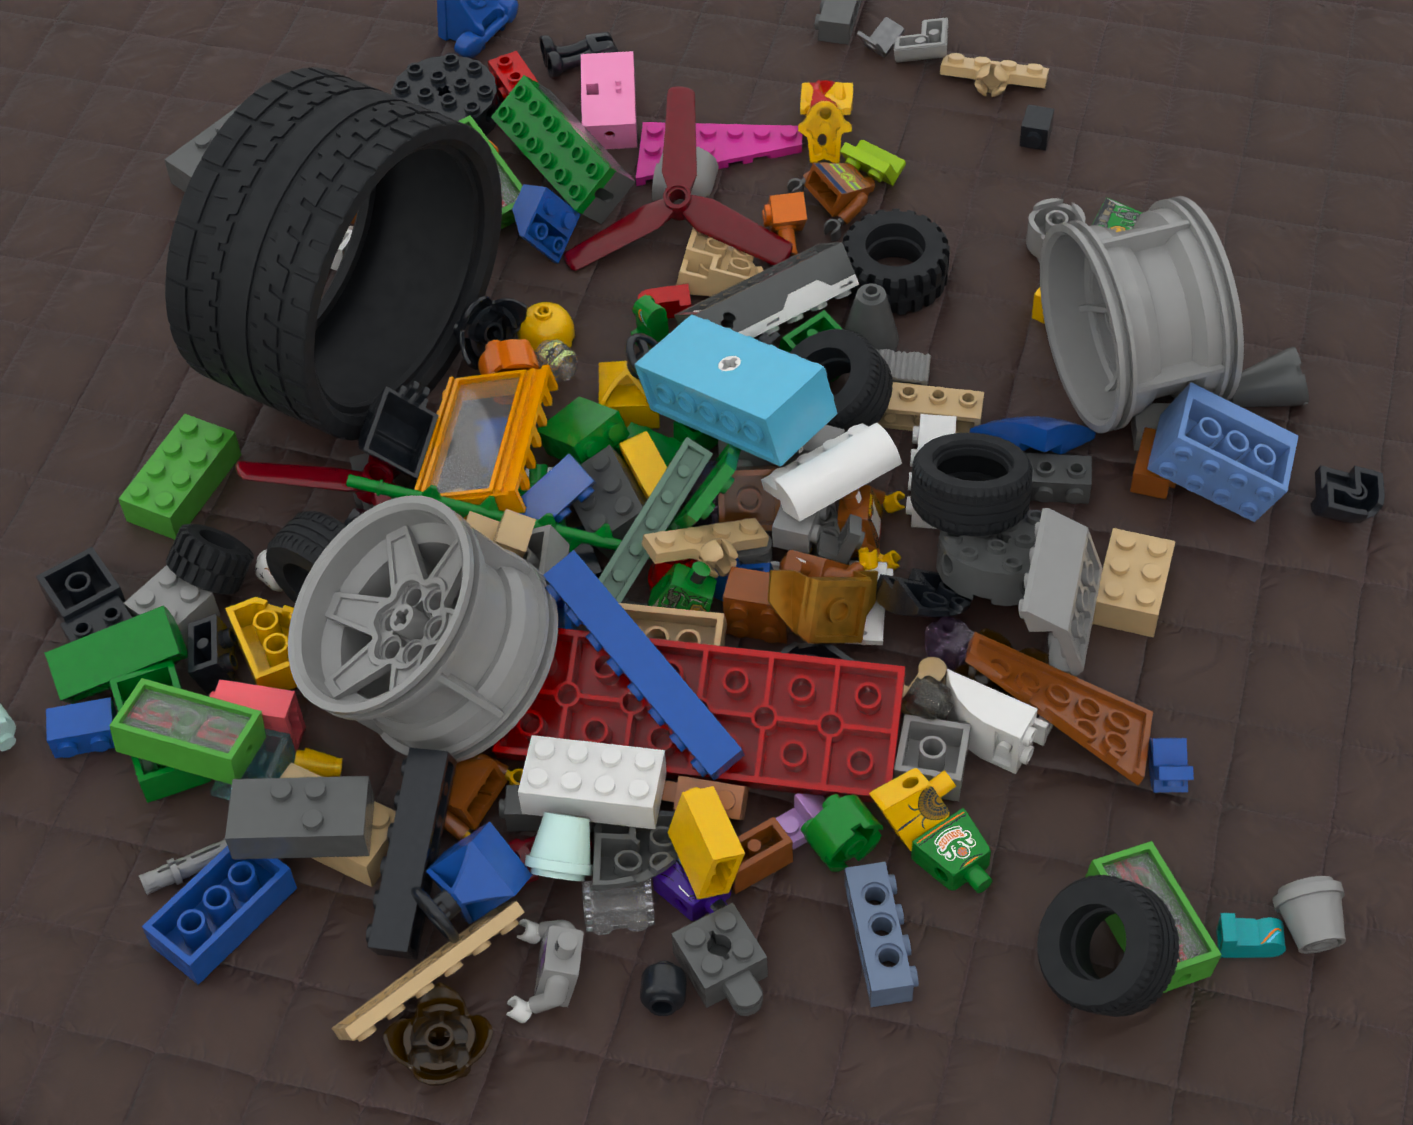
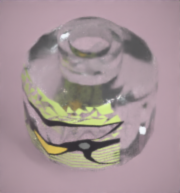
(559, 357)

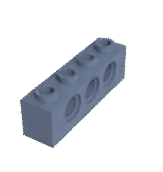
(883, 983)

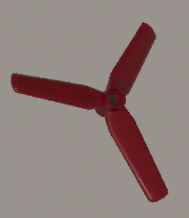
(702, 213)
(319, 477)

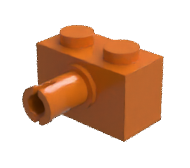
(785, 215)

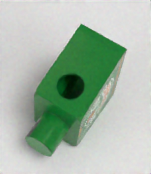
(954, 853)

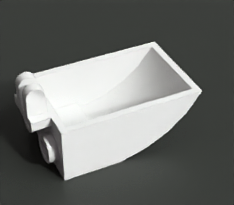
(1000, 725)

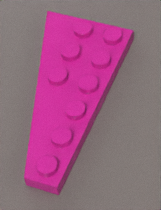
(724, 141)

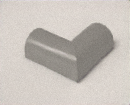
(924, 46)

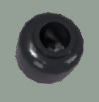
(663, 988)

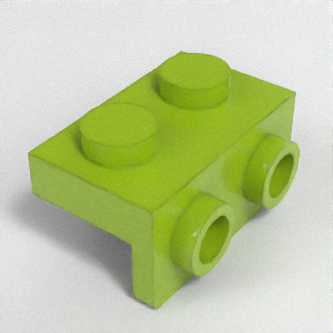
(874, 161)

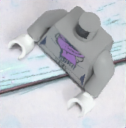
(556, 967)

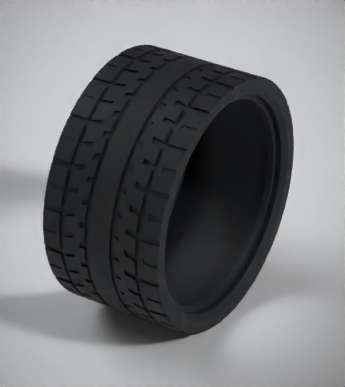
(271, 217)

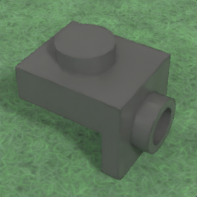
(843, 546)

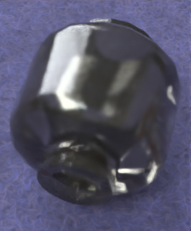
(929, 699)

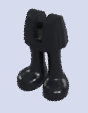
(563, 58)

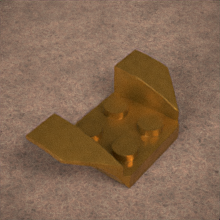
(823, 606)

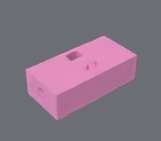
(609, 98)

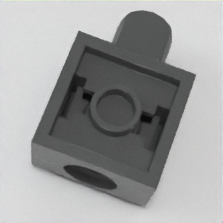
(723, 960)

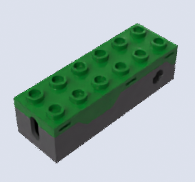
(563, 150)

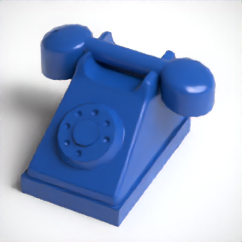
(473, 22)

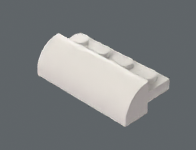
(833, 470)

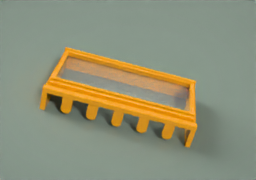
(487, 436)

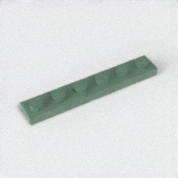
(654, 517)

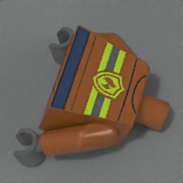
(838, 189)

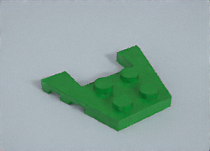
(716, 482)

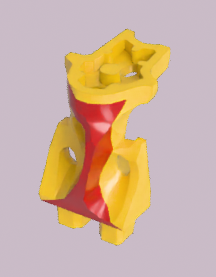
(825, 109)

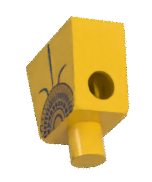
(913, 803)

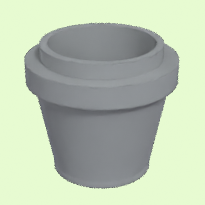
(1313, 912)

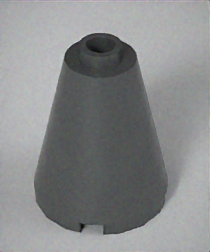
(873, 317)
(1273, 382)

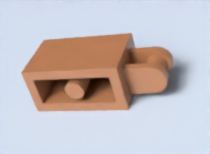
(732, 796)

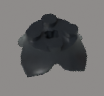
(485, 322)

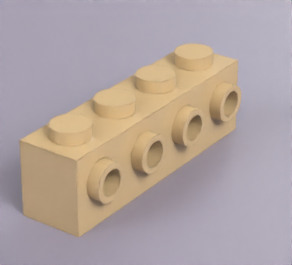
(912, 400)

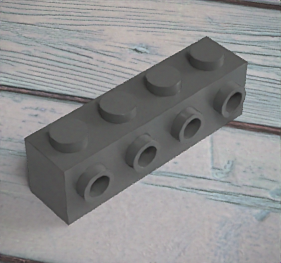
(1061, 478)

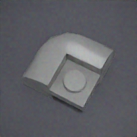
(706, 174)

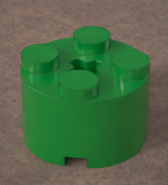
(842, 831)

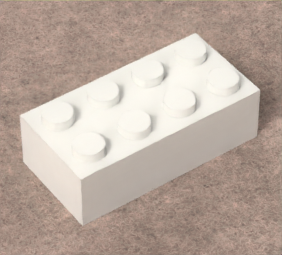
(593, 781)

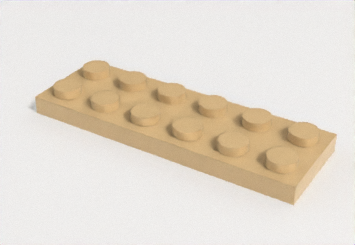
(419, 979)

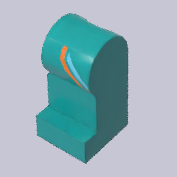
(1249, 937)

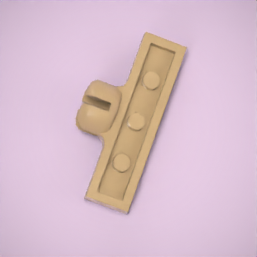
(994, 75)
(709, 544)

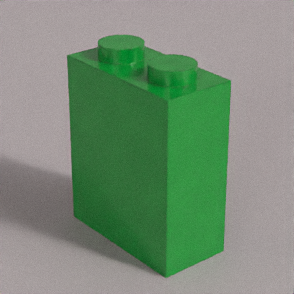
(582, 430)

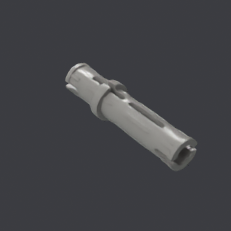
(180, 868)

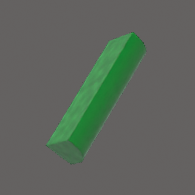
(90, 662)

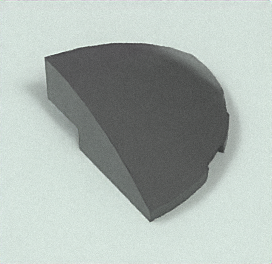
(631, 853)

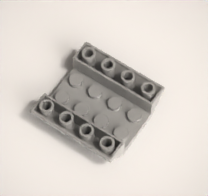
(1062, 589)

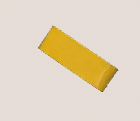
(643, 461)

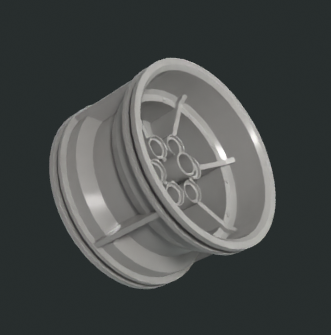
(1140, 312)
(423, 630)

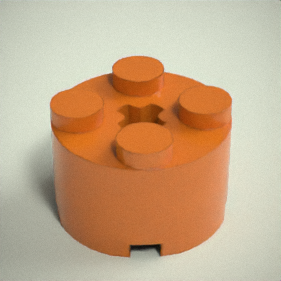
(507, 356)

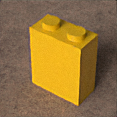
(705, 842)

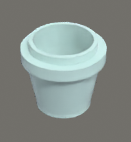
(561, 848)

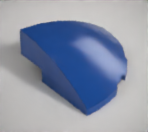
(1038, 432)

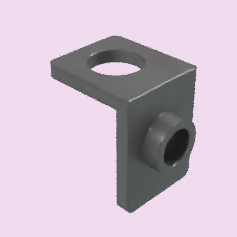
(883, 37)

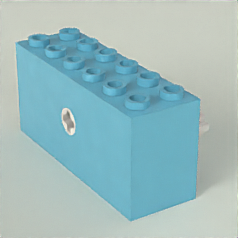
(737, 389)

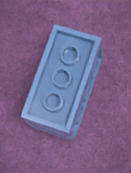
(1223, 452)

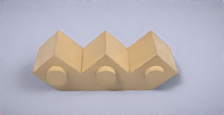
(510, 533)

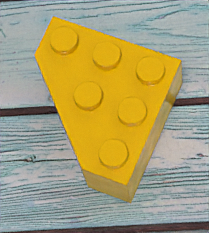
(263, 639)

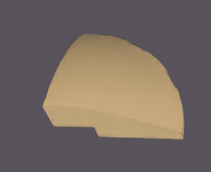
(713, 266)

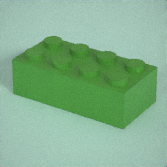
(180, 476)

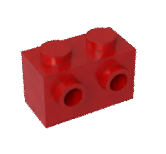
(507, 72)

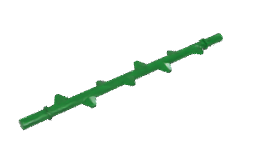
(601, 538)

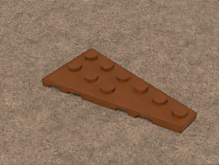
(1088, 714)

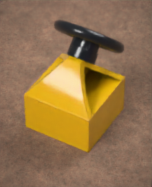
(622, 388)

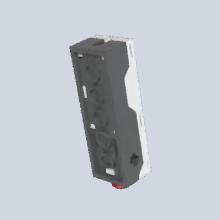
(780, 292)

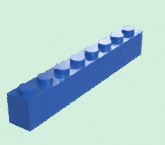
(644, 666)

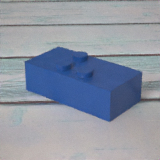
(218, 911)

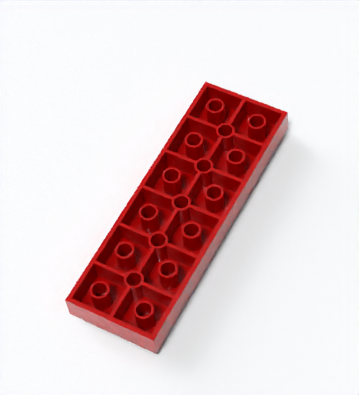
(796, 717)

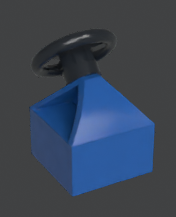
(472, 880)

